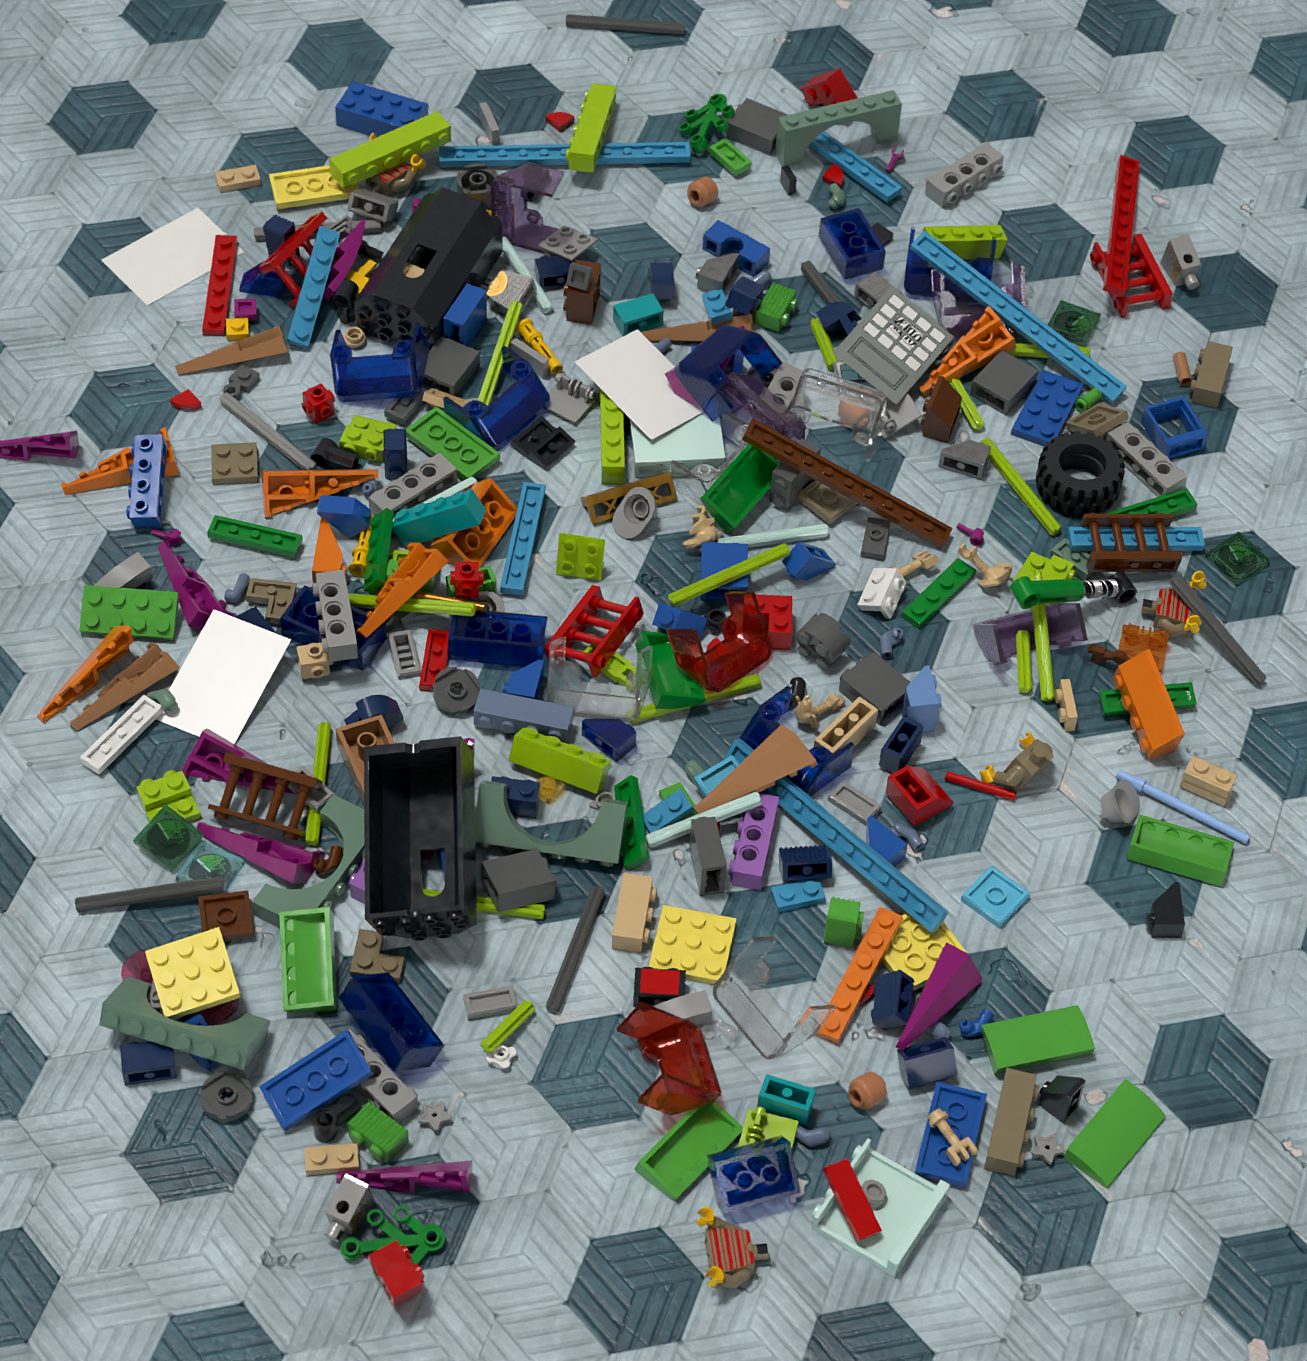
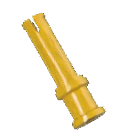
(535, 340)
(360, 552)

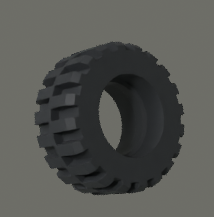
(1083, 453)

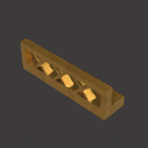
(614, 493)

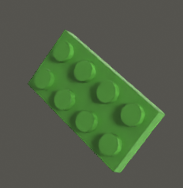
(442, 434)
(144, 611)

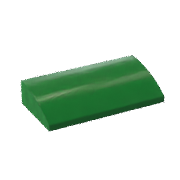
(739, 487)
(668, 684)

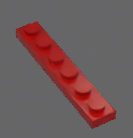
(219, 285)

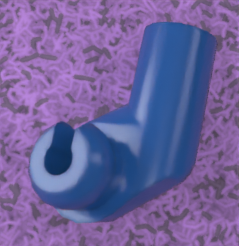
(973, 1028)

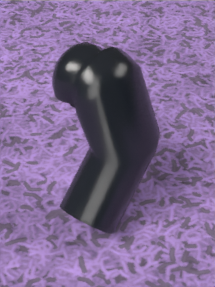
(369, 251)
(798, 689)

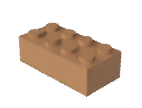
(351, 744)

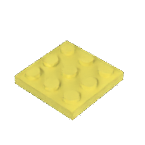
(693, 943)
(917, 949)
(192, 974)

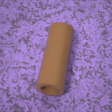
(1182, 369)

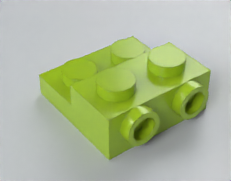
(365, 437)
(1051, 568)
(169, 790)

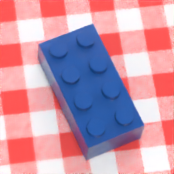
(376, 110)

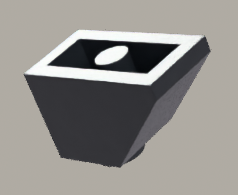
(1167, 914)
(1061, 1096)

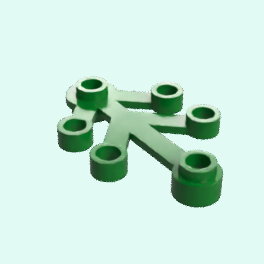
(715, 104)
(395, 1234)

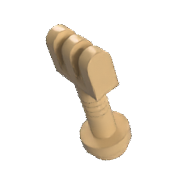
(920, 559)
(938, 1119)

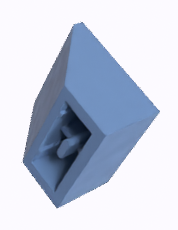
(922, 701)

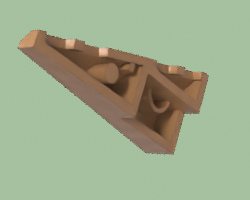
(698, 331)
(256, 346)
(139, 675)
(774, 758)

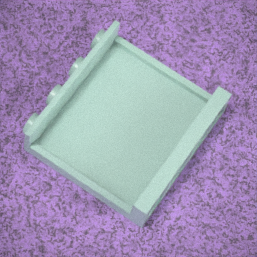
(688, 444)
(902, 1215)

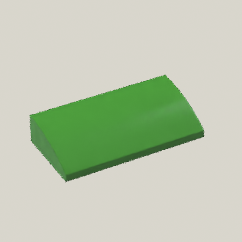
(1180, 850)
(308, 960)
(1037, 1039)
(1115, 1134)
(684, 1149)

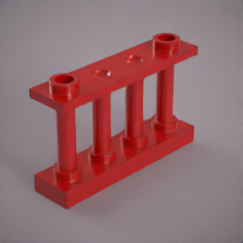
(288, 251)
(1144, 263)
(584, 615)

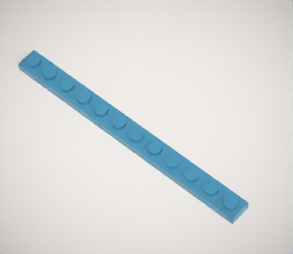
(555, 154)
(1018, 317)
(851, 848)

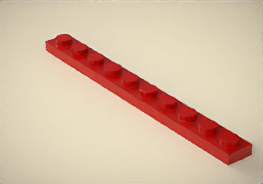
(1121, 226)

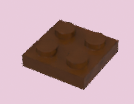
(228, 912)

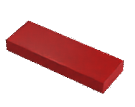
(434, 658)
(852, 1200)

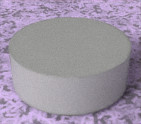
(874, 1192)

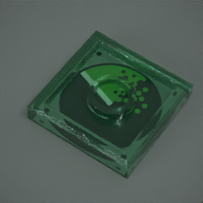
(1074, 322)
(1237, 558)
(168, 838)

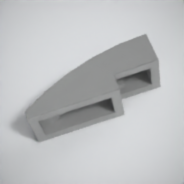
(127, 574)
(692, 1007)

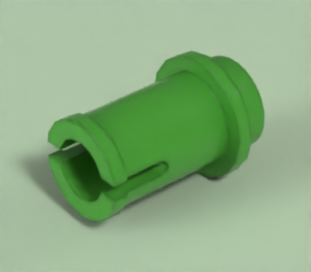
(1085, 402)

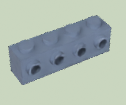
(513, 712)

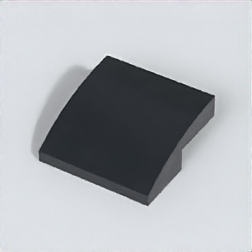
(542, 442)

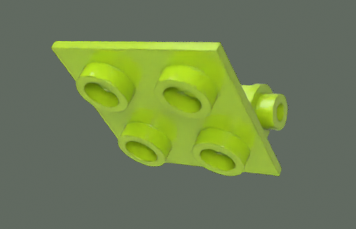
(580, 556)
(763, 1126)

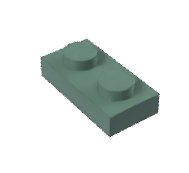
(1079, 558)

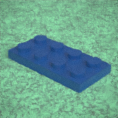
(1047, 408)
(316, 1080)
(965, 1115)

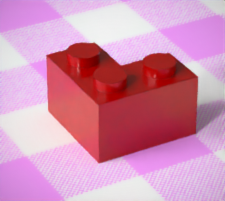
(828, 89)
(777, 617)
(396, 1272)

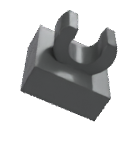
(579, 276)

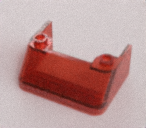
(740, 652)
(683, 1058)

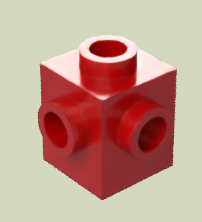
(318, 403)
(466, 579)

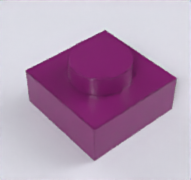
(245, 308)

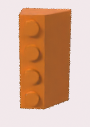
(478, 541)
(1148, 705)

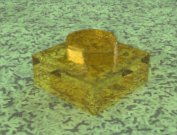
(550, 788)

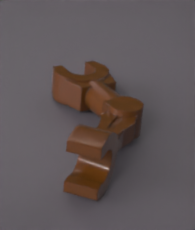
(1101, 655)

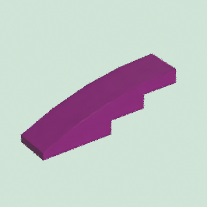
(345, 257)

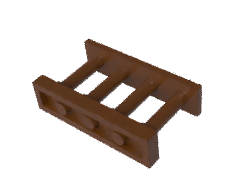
(1130, 561)
(259, 773)

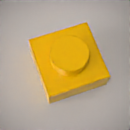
(237, 328)

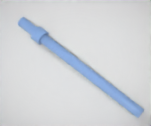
(1140, 785)

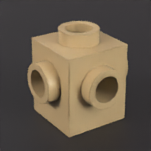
(313, 661)

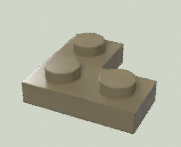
(274, 593)
(369, 960)

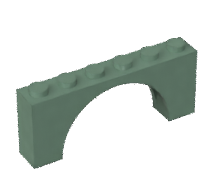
(799, 129)
(347, 824)
(498, 827)
(229, 1043)

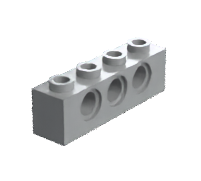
(964, 175)
(785, 378)
(1146, 460)
(415, 486)
(336, 616)
(374, 1090)

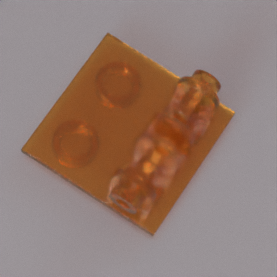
(1136, 640)

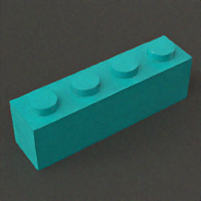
(438, 517)

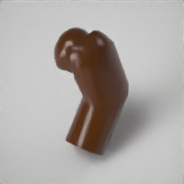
(326, 866)

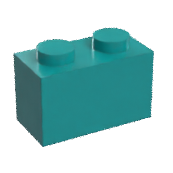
(639, 313)
(786, 1099)

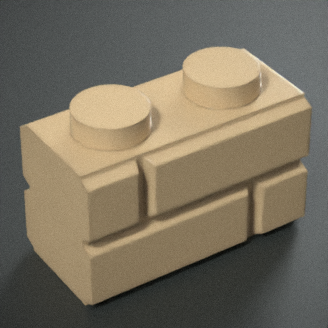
(1208, 780)

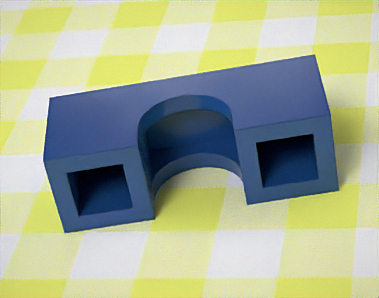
(723, 239)

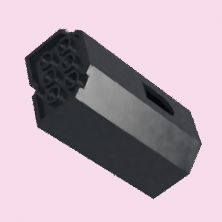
(466, 250)
(417, 803)

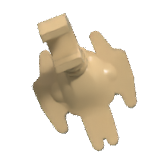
(703, 529)
(992, 575)
(807, 714)

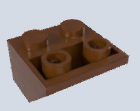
(941, 411)

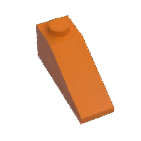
(327, 553)

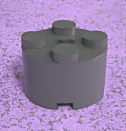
(476, 182)
(822, 640)

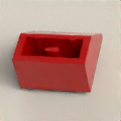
(916, 794)

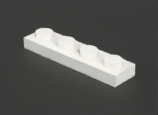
(121, 734)

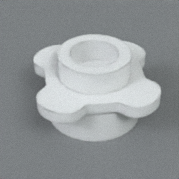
(501, 1061)

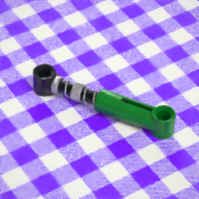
(1031, 593)

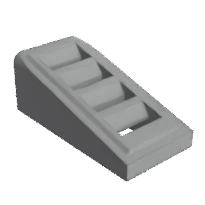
(402, 637)

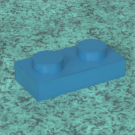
(715, 306)
(668, 811)
(797, 895)

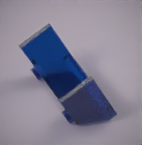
(919, 276)
(702, 372)
(379, 375)
(510, 411)
(807, 778)

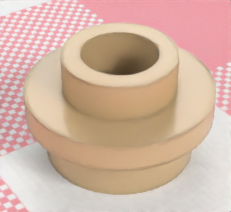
(354, 337)

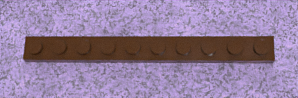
(847, 483)

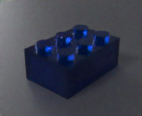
(852, 243)
(753, 1174)

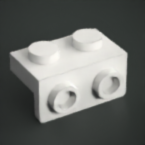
(882, 591)

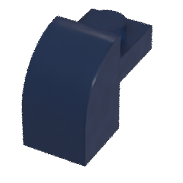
(662, 279)
(838, 317)
(374, 706)

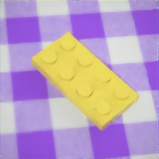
(307, 187)

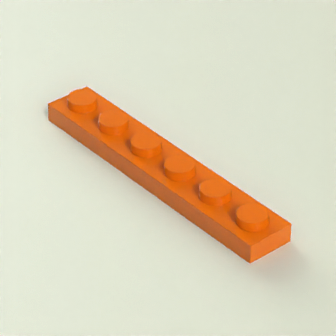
(860, 973)

